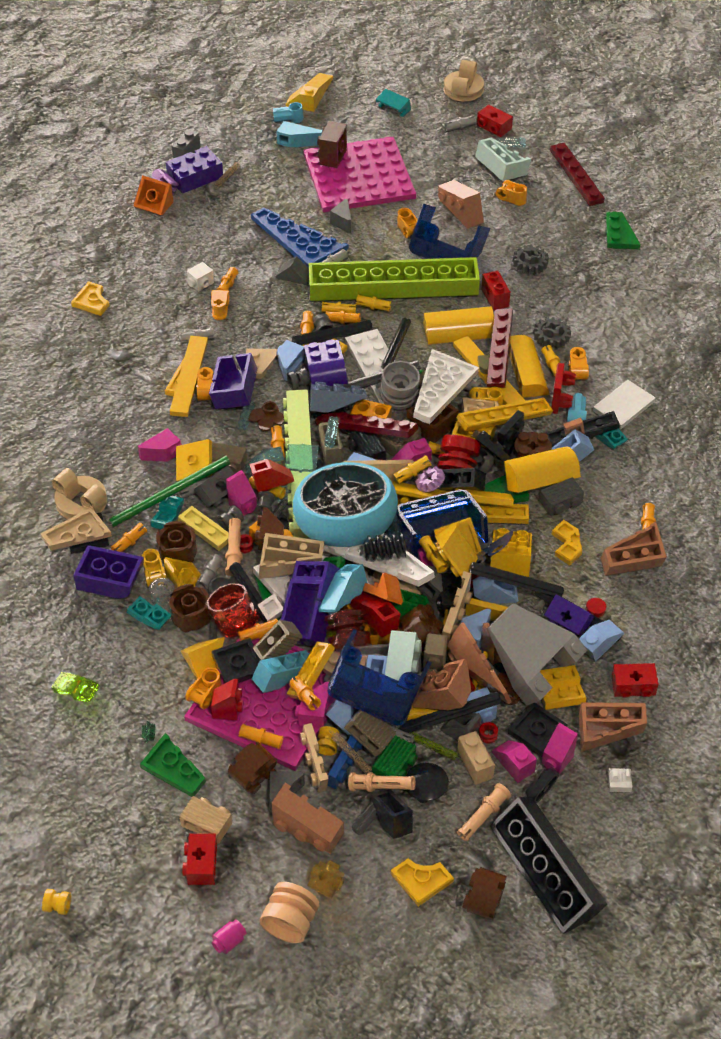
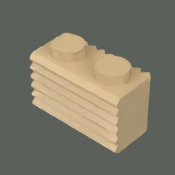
(475, 757)
(205, 818)

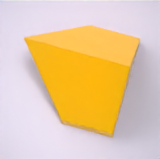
(181, 572)
(200, 655)

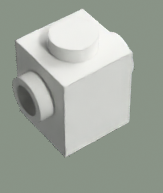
(200, 276)

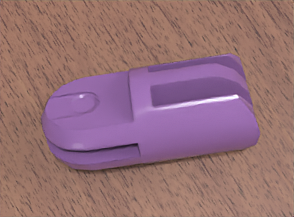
(161, 175)

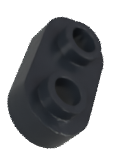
(543, 785)

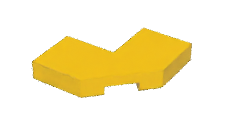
(570, 536)

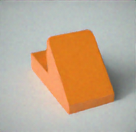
(387, 588)

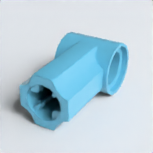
(293, 113)
(578, 408)

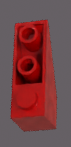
(380, 613)

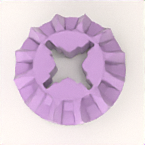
(427, 485)

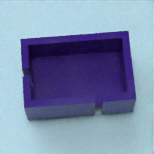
(195, 169)
(230, 385)
(303, 609)

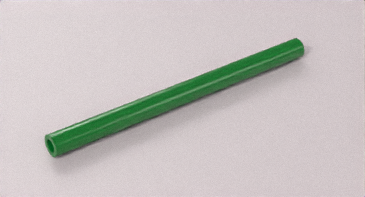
(169, 491)

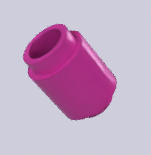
(228, 937)

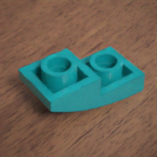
(612, 438)
(148, 614)

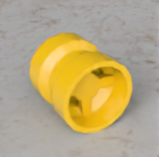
(326, 744)
(56, 901)

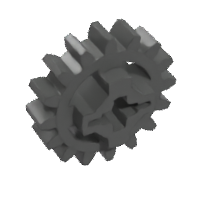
(530, 259)
(552, 332)

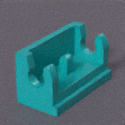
(394, 101)

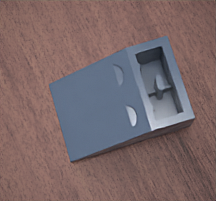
(329, 398)

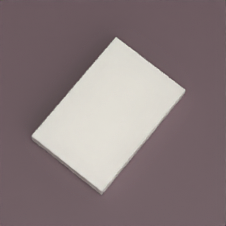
(626, 402)

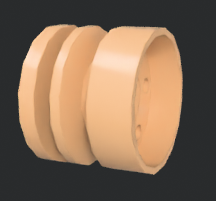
(289, 912)

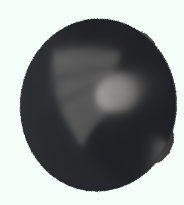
(430, 782)

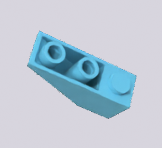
(297, 135)
(345, 586)
(279, 670)

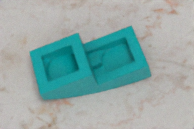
(168, 511)

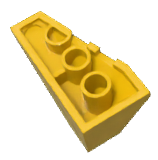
(312, 92)

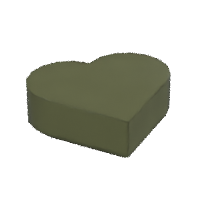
(483, 362)

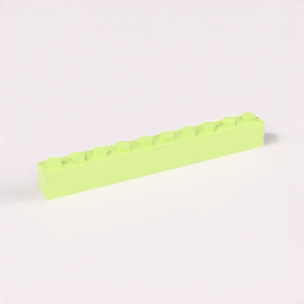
(299, 432)

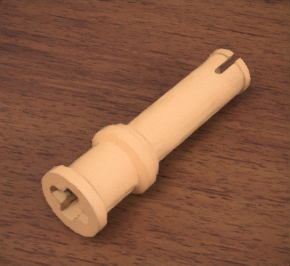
(233, 553)
(369, 782)
(490, 805)

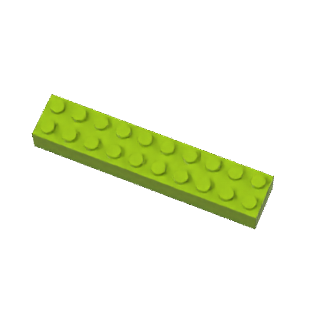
(394, 278)

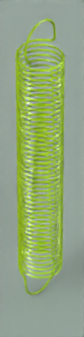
(424, 738)

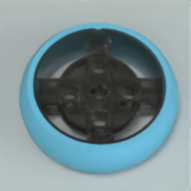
(345, 504)

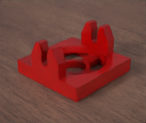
(565, 378)

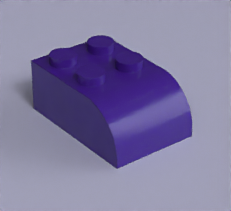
(326, 362)
(107, 572)

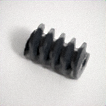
(385, 546)

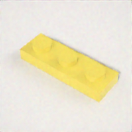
(205, 528)

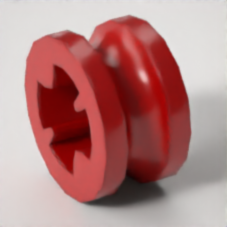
(246, 548)
(490, 727)

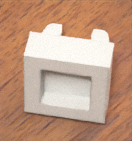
(271, 608)
(620, 780)

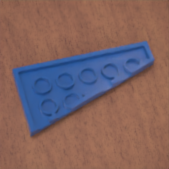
(299, 240)

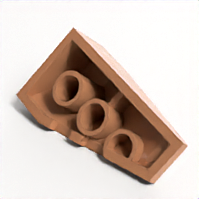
(464, 646)
(446, 688)

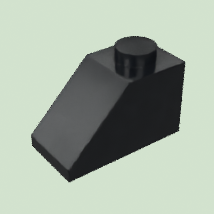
(393, 813)

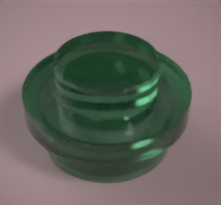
(148, 731)

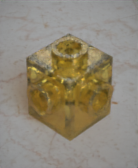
(326, 878)

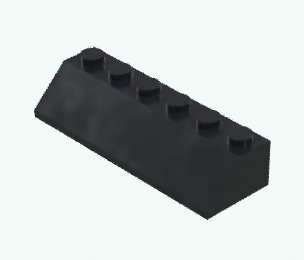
(547, 864)

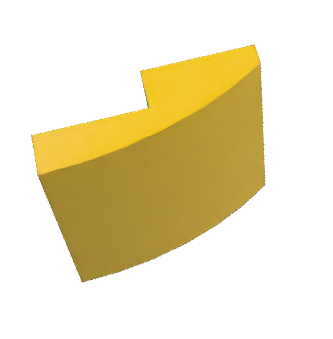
(565, 687)

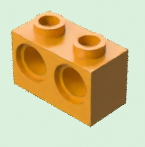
(371, 408)

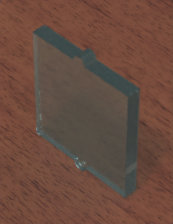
(302, 457)

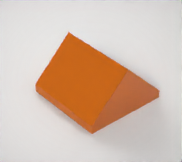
(154, 195)

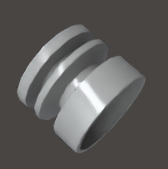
(399, 385)

